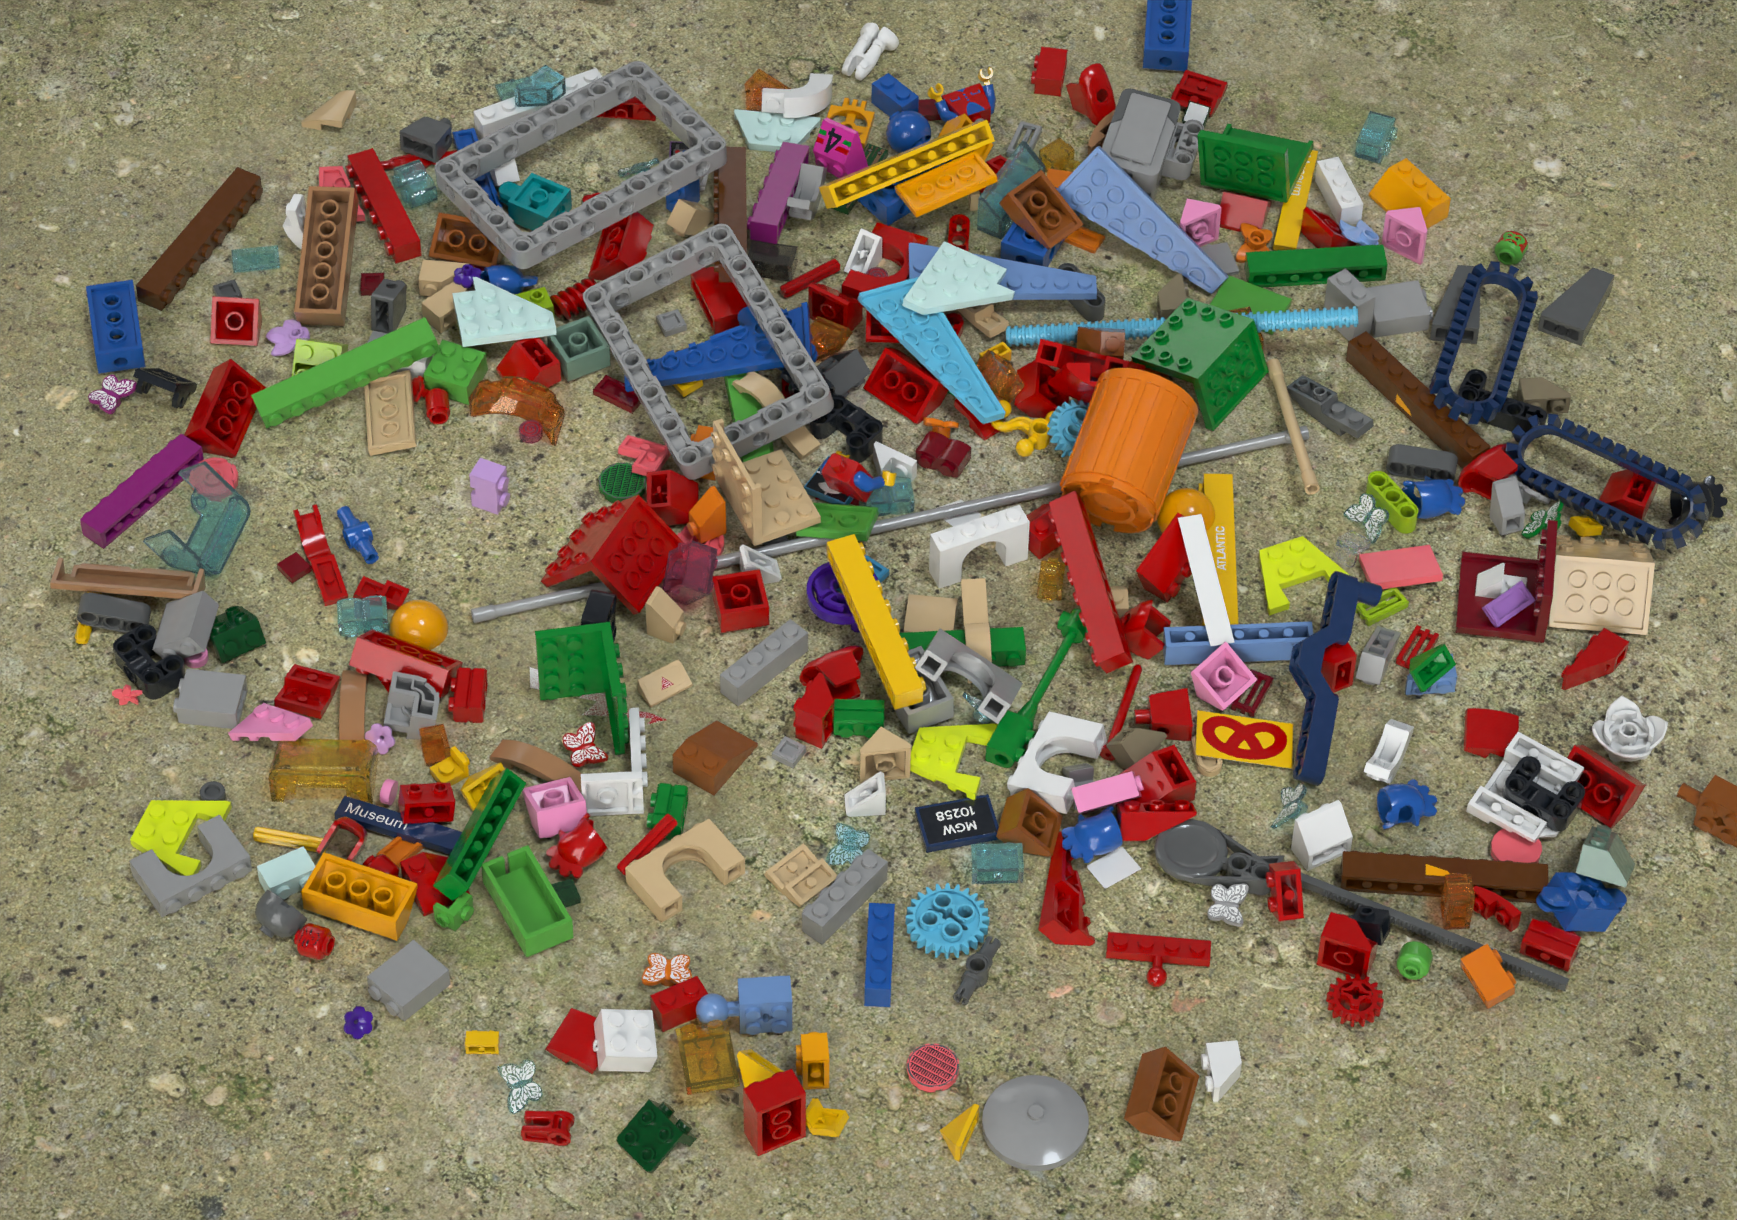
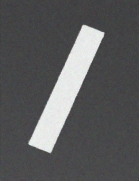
(1206, 580)

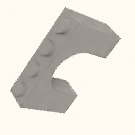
(995, 685)
(172, 891)

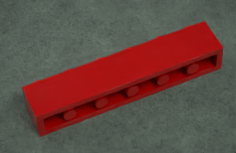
(383, 206)

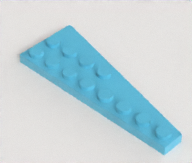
(935, 347)

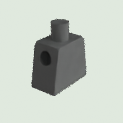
(427, 138)
(391, 299)

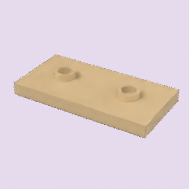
(390, 413)

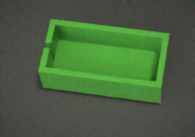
(527, 901)

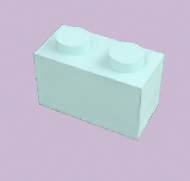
(286, 873)

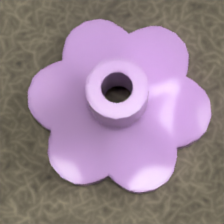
(376, 735)

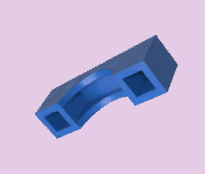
(879, 955)

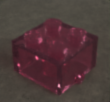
(690, 572)

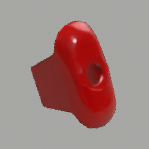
(1092, 86)
(1486, 469)
(1142, 627)
(839, 670)
(351, 826)

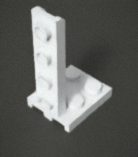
(620, 791)

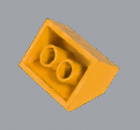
(1407, 187)

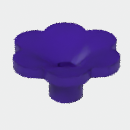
(465, 275)
(358, 1022)

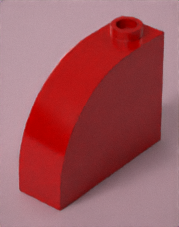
(717, 299)

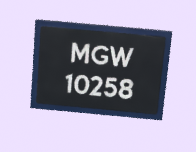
(957, 823)

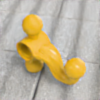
(1035, 429)

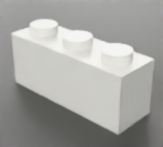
(1338, 191)

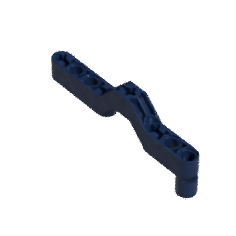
(1306, 665)

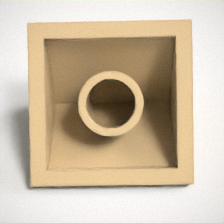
(886, 754)

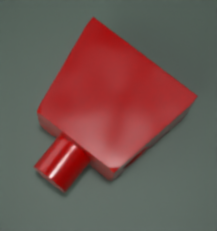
(1169, 714)

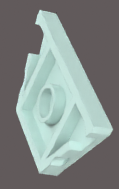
(769, 130)

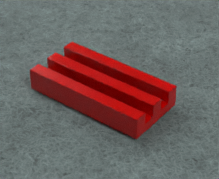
(1433, 638)

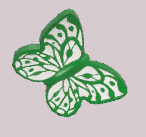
(1541, 518)

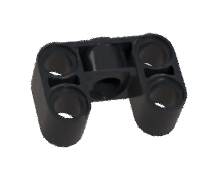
(855, 423)
(600, 609)
(134, 658)
(1540, 800)

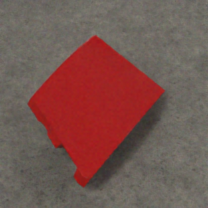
(1074, 381)

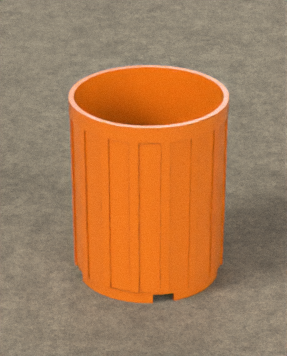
(1129, 448)

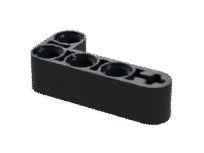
(1512, 412)

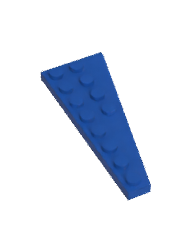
(728, 353)

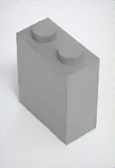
(1345, 291)
(1400, 309)
(186, 626)
(211, 698)
(408, 980)

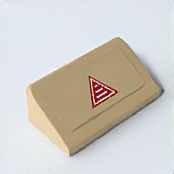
(663, 683)

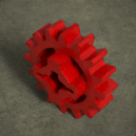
(1355, 1000)

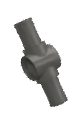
(974, 979)

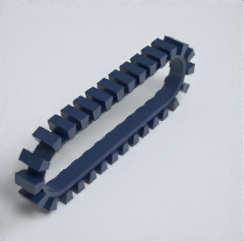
(1526, 306)
(1619, 455)

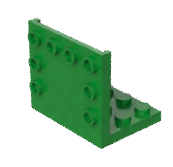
(1251, 162)
(1212, 351)
(583, 663)

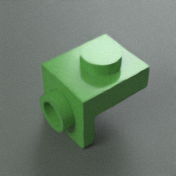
(458, 912)

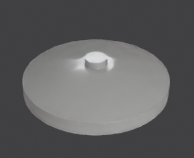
(1035, 1123)

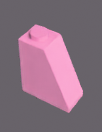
(1107, 792)

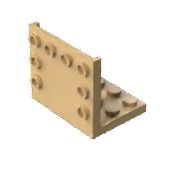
(761, 491)
(1602, 585)

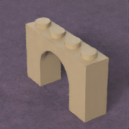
(700, 844)

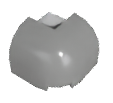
(410, 704)

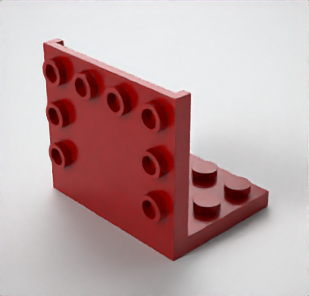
(622, 547)

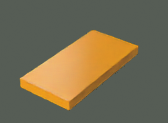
(946, 183)

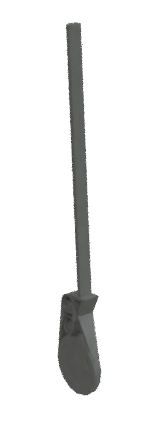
(1199, 851)

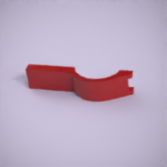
(320, 557)

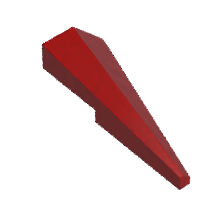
(1063, 902)

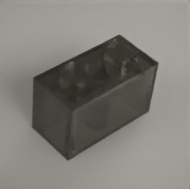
(774, 260)

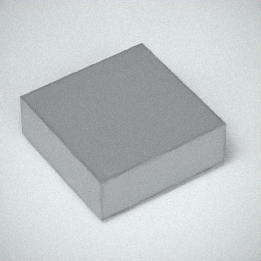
(671, 323)
(789, 752)

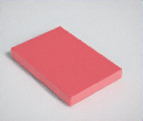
(1401, 567)

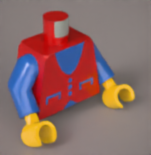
(974, 101)
(852, 478)

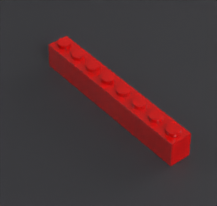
(1090, 583)

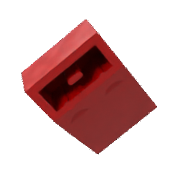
(1164, 777)

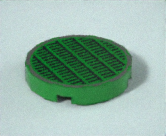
(619, 482)

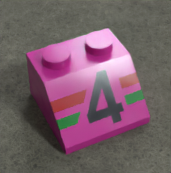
(839, 149)

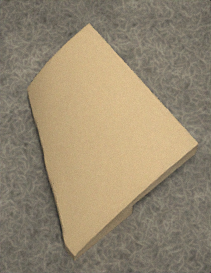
(332, 112)

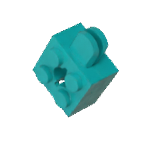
(535, 200)

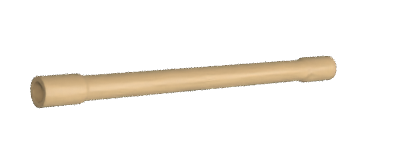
(1307, 474)

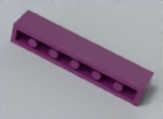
(771, 210)
(140, 491)

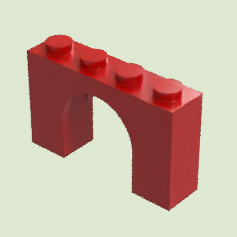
(894, 248)
(1058, 354)

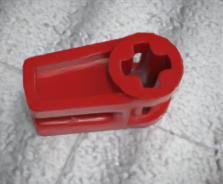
(548, 1127)

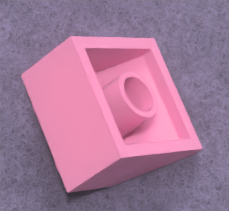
(554, 806)

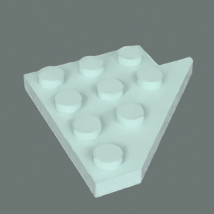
(956, 281)
(498, 316)

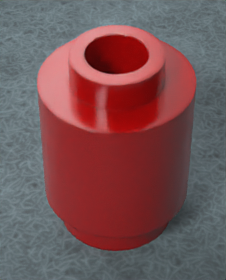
(437, 405)

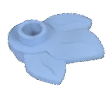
(1360, 234)

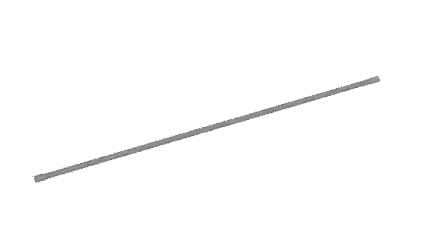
(493, 611)

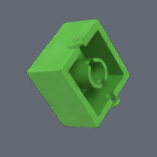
(456, 370)

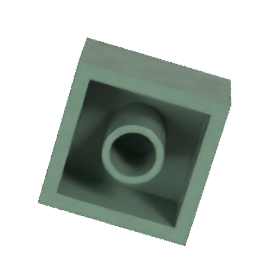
(579, 348)

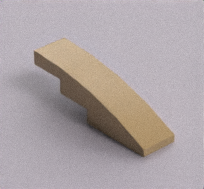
(985, 319)

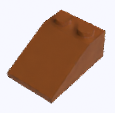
(1041, 210)
(712, 756)

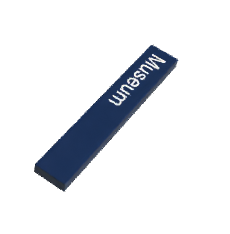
(391, 824)

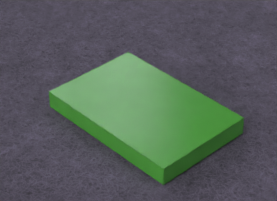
(1240, 294)
(842, 521)

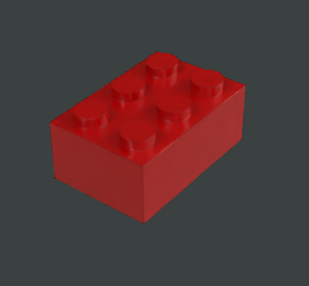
(774, 1112)

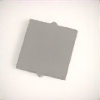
(1222, 257)

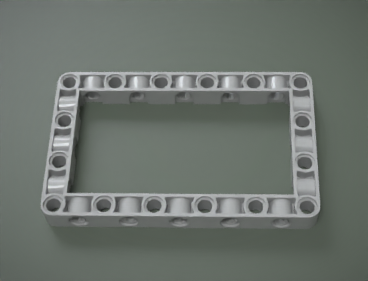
(523, 249)
(667, 267)

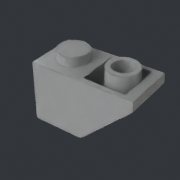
(1507, 506)

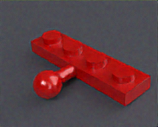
(1159, 951)

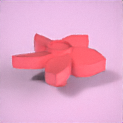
(125, 695)

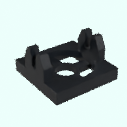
(164, 380)

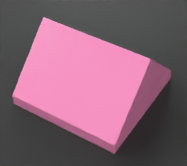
(1201, 221)
(1405, 233)
(1221, 677)

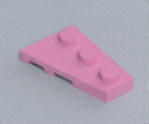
(271, 723)

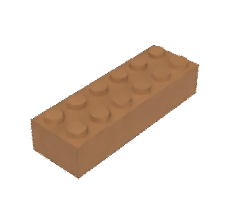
(326, 256)

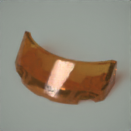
(521, 399)

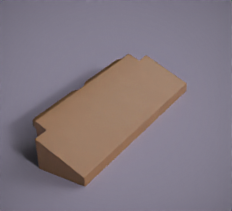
(127, 580)

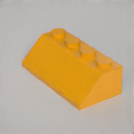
(359, 896)

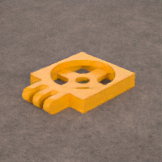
(852, 113)

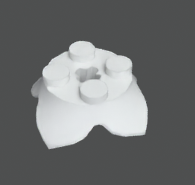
(1627, 733)

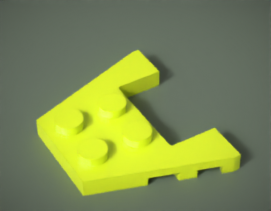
(1290, 565)
(940, 750)
(167, 827)

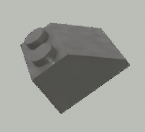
(844, 370)

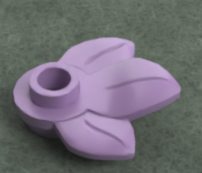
(286, 337)

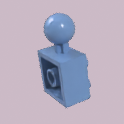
(762, 1005)

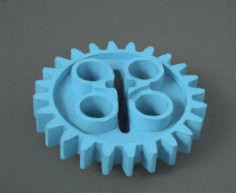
(1065, 425)
(947, 920)

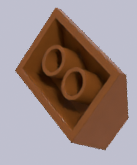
(462, 242)
(1161, 1095)

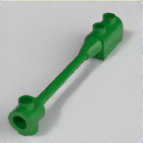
(1017, 728)

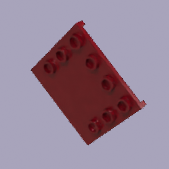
(1530, 622)

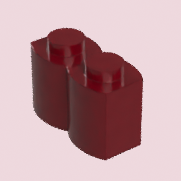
(943, 454)

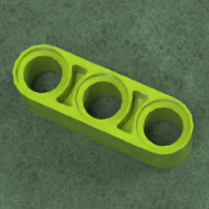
(1389, 496)

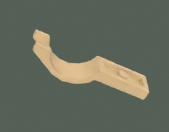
(766, 393)
(976, 617)

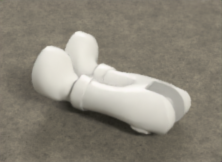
(864, 63)

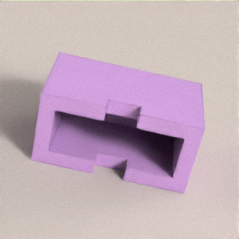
(490, 486)

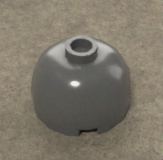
(277, 916)

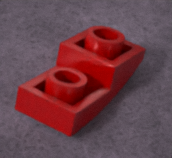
(1490, 904)

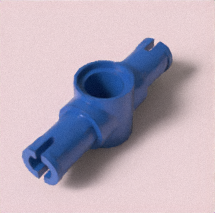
(357, 535)

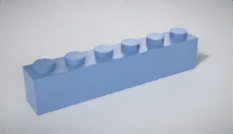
(1250, 643)

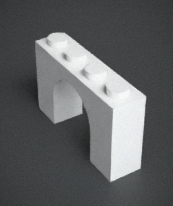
(952, 544)
(1055, 736)

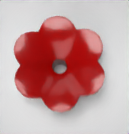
(418, 388)

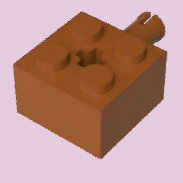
(1715, 808)

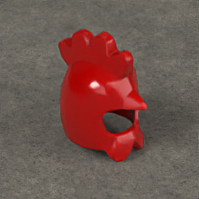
(576, 849)

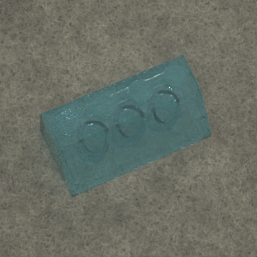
(1017, 169)

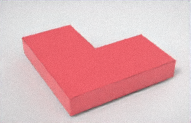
(649, 454)

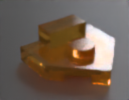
(754, 89)
(828, 336)

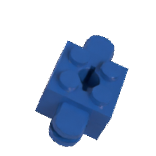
(1581, 902)

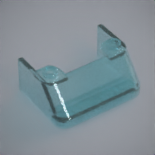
(220, 524)

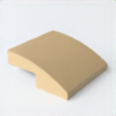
(930, 613)
(800, 875)

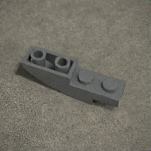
(1326, 409)

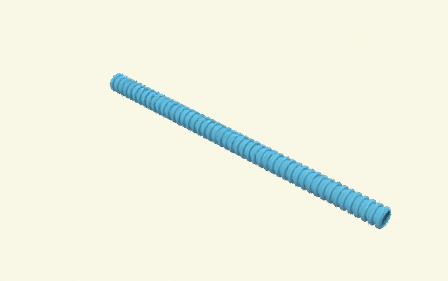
(1146, 328)

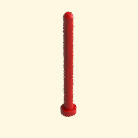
(1123, 709)

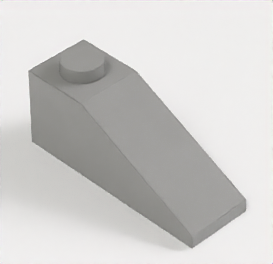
(1377, 655)

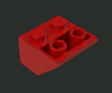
(531, 360)
(1629, 493)
(671, 496)
(1339, 666)
(815, 713)

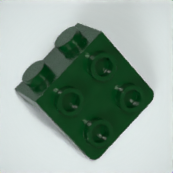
(235, 633)
(654, 1135)

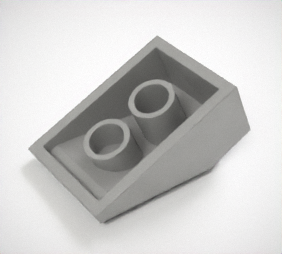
(936, 704)

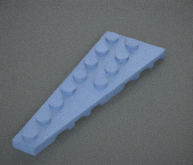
(1121, 206)
(1026, 279)

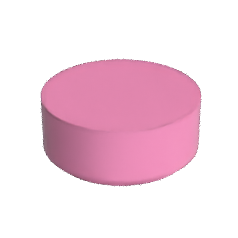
(197, 660)
(388, 791)

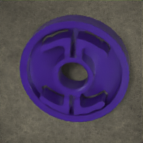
(831, 605)

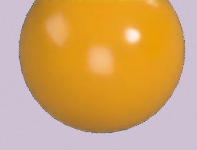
(1188, 503)
(419, 624)

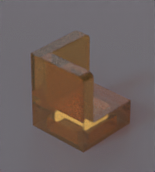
(434, 744)

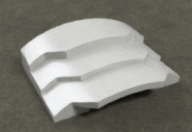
(1554, 774)

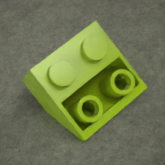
(314, 352)

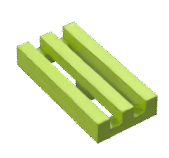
(1384, 608)

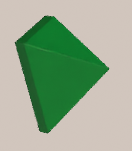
(1430, 666)

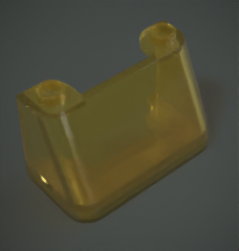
(324, 765)

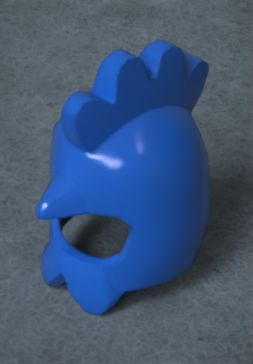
(508, 278)
(1436, 497)
(1405, 803)
(1093, 836)

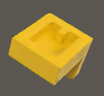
(452, 768)

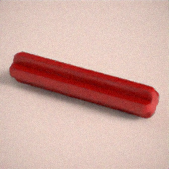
(812, 276)
(649, 842)

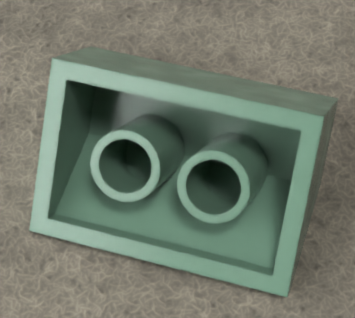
(1605, 857)

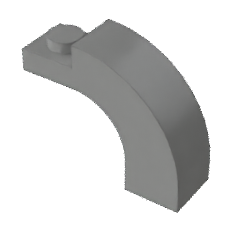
(807, 194)

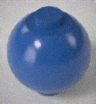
(907, 130)

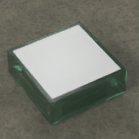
(1197, 112)

